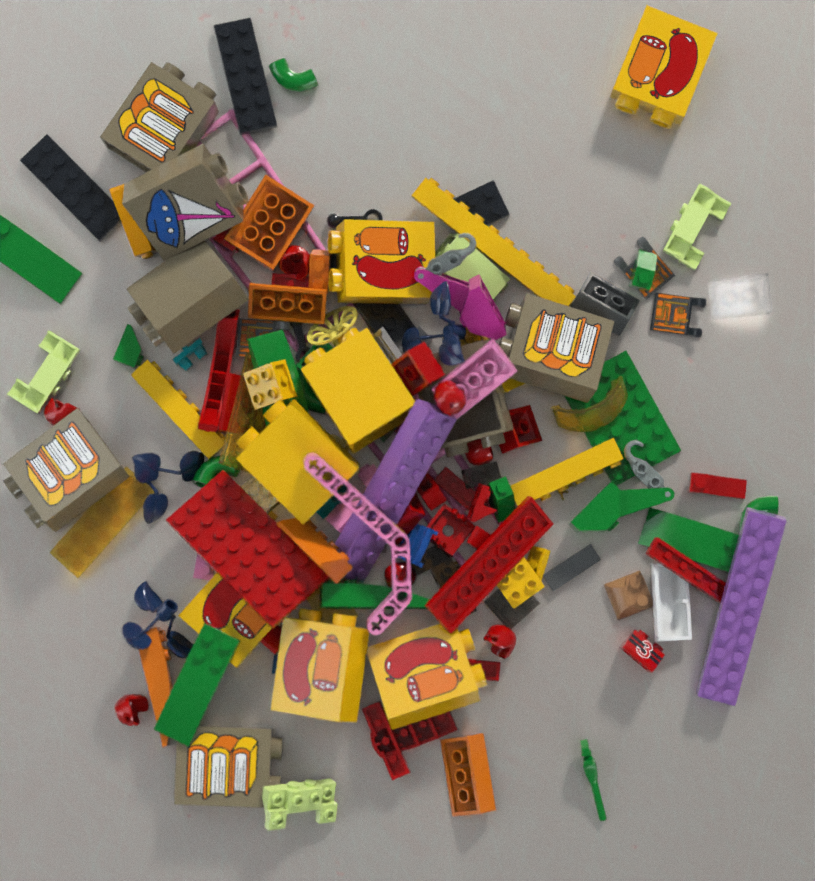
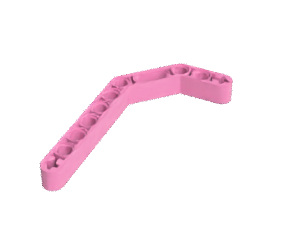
(375, 524)

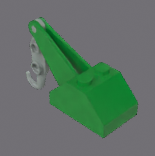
(614, 503)

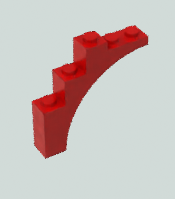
(220, 367)

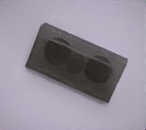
(481, 474)

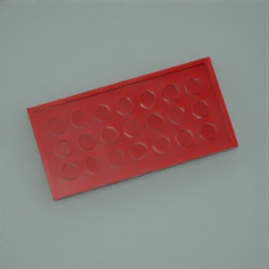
(247, 549)

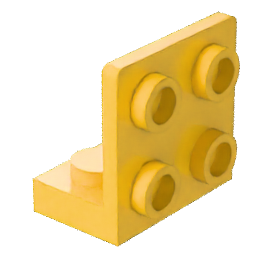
(269, 384)
(520, 583)

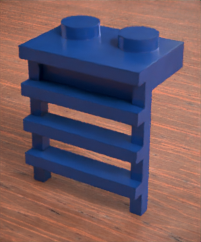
(419, 540)

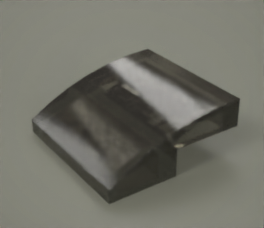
(503, 610)

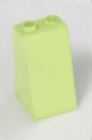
(473, 265)

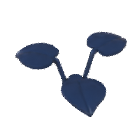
(450, 350)
(146, 470)
(137, 638)

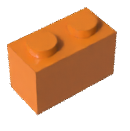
(319, 269)

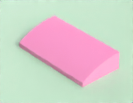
(480, 374)

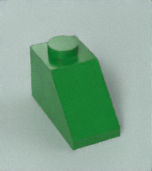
(643, 271)
(129, 349)
(501, 498)

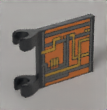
(673, 314)

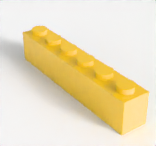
(177, 408)
(568, 471)

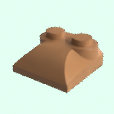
(629, 595)

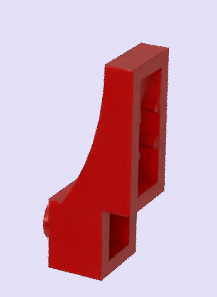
(717, 485)

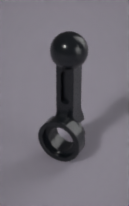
(335, 219)
(300, 340)

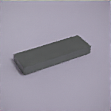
(571, 567)

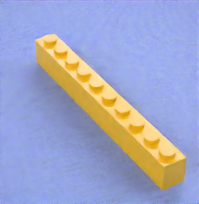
(491, 244)

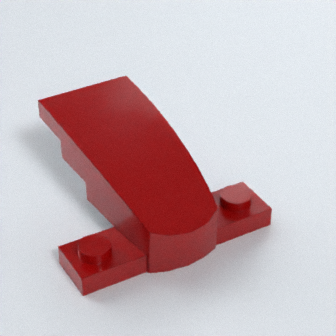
(391, 743)

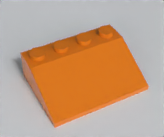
(269, 223)

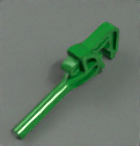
(590, 769)

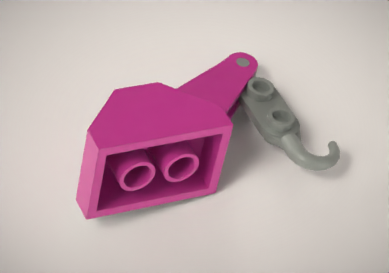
(469, 298)

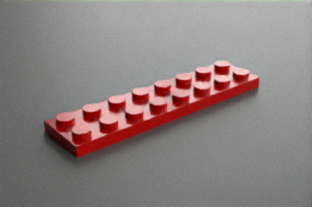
(489, 564)

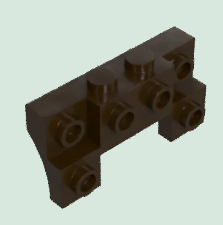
(440, 566)

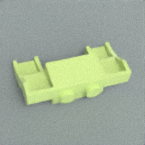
(687, 228)
(49, 376)
(299, 797)

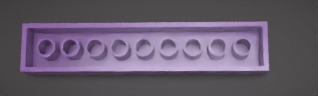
(395, 483)
(741, 606)

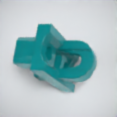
(196, 348)

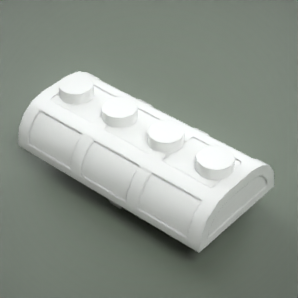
(670, 605)

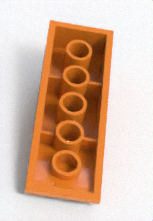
(157, 673)

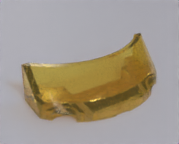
(595, 416)

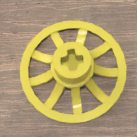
(335, 330)

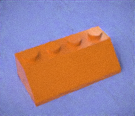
(287, 303)
(317, 548)
(468, 775)

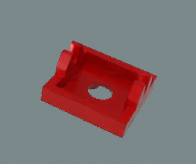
(450, 517)

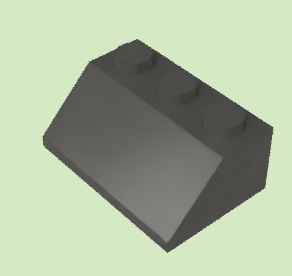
(606, 301)

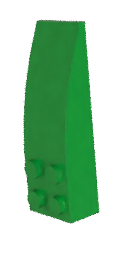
(36, 262)
(273, 348)
(694, 539)
(361, 596)
(196, 684)

